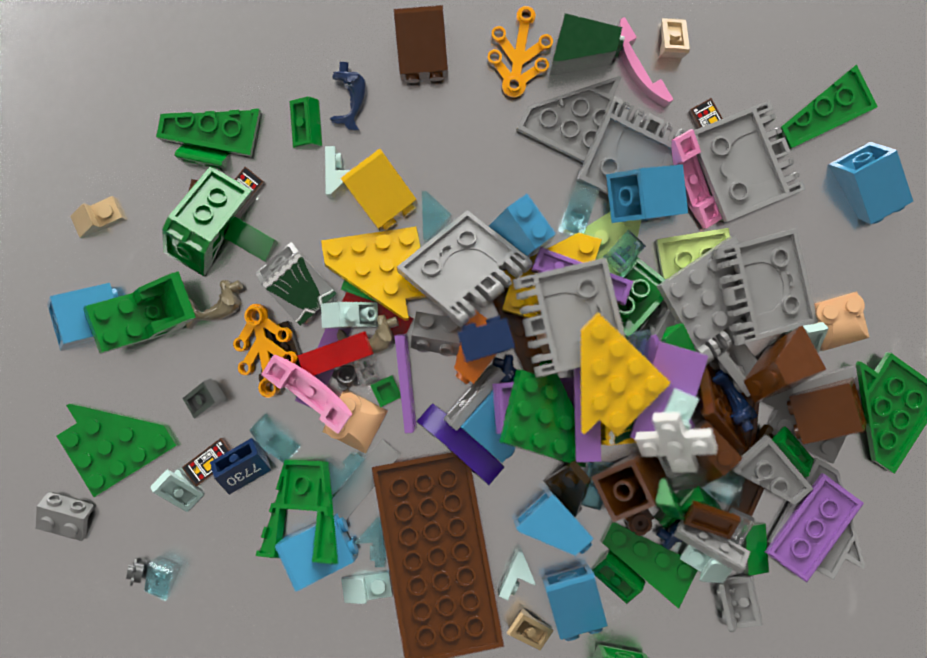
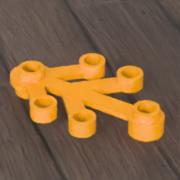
(519, 55)
(261, 345)

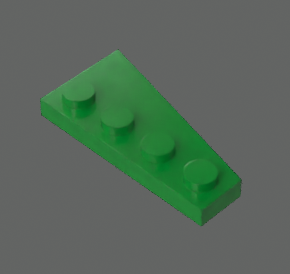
(835, 106)
(222, 131)
(652, 562)

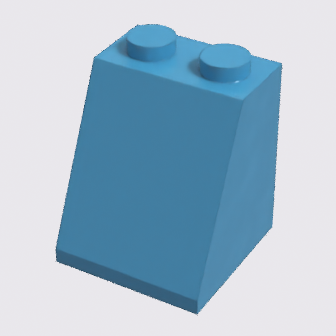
(873, 182)
(647, 193)
(524, 226)
(69, 317)
(482, 428)
(554, 525)
(297, 554)
(575, 602)

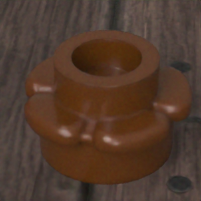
(642, 529)

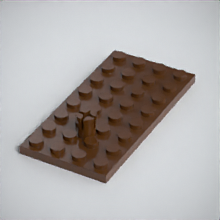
(437, 557)

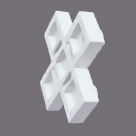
(676, 442)

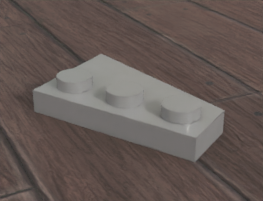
(772, 470)

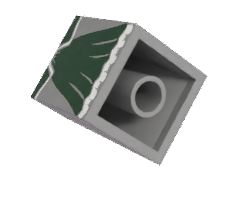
(295, 284)

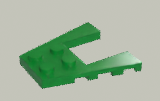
(308, 488)

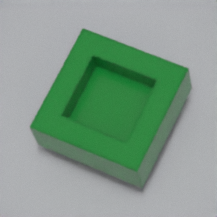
(386, 391)

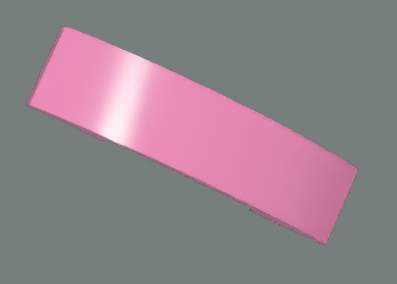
(655, 91)
(698, 196)
(308, 389)

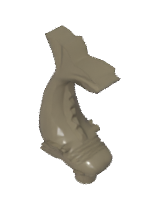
(226, 305)
(383, 335)

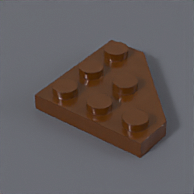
(719, 411)

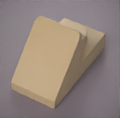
(674, 38)
(93, 218)
(530, 630)

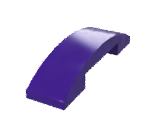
(461, 444)

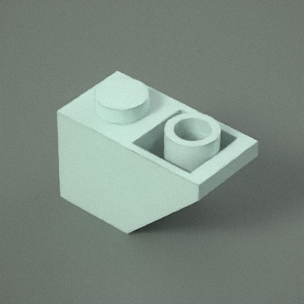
(349, 314)

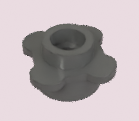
(341, 373)
(135, 572)

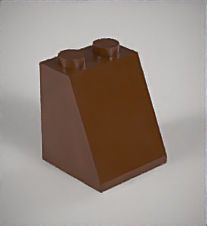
(421, 43)
(784, 366)
(827, 411)
(721, 462)
(630, 485)

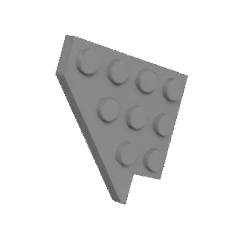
(570, 119)
(824, 449)
(846, 546)

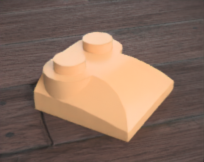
(843, 318)
(362, 424)

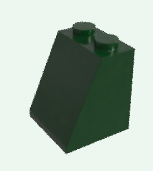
(585, 44)

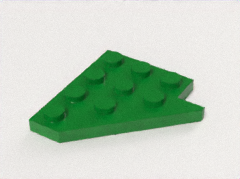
(893, 408)
(540, 417)
(112, 445)

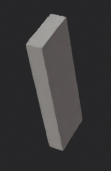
(473, 397)
(715, 546)

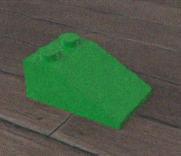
(642, 298)

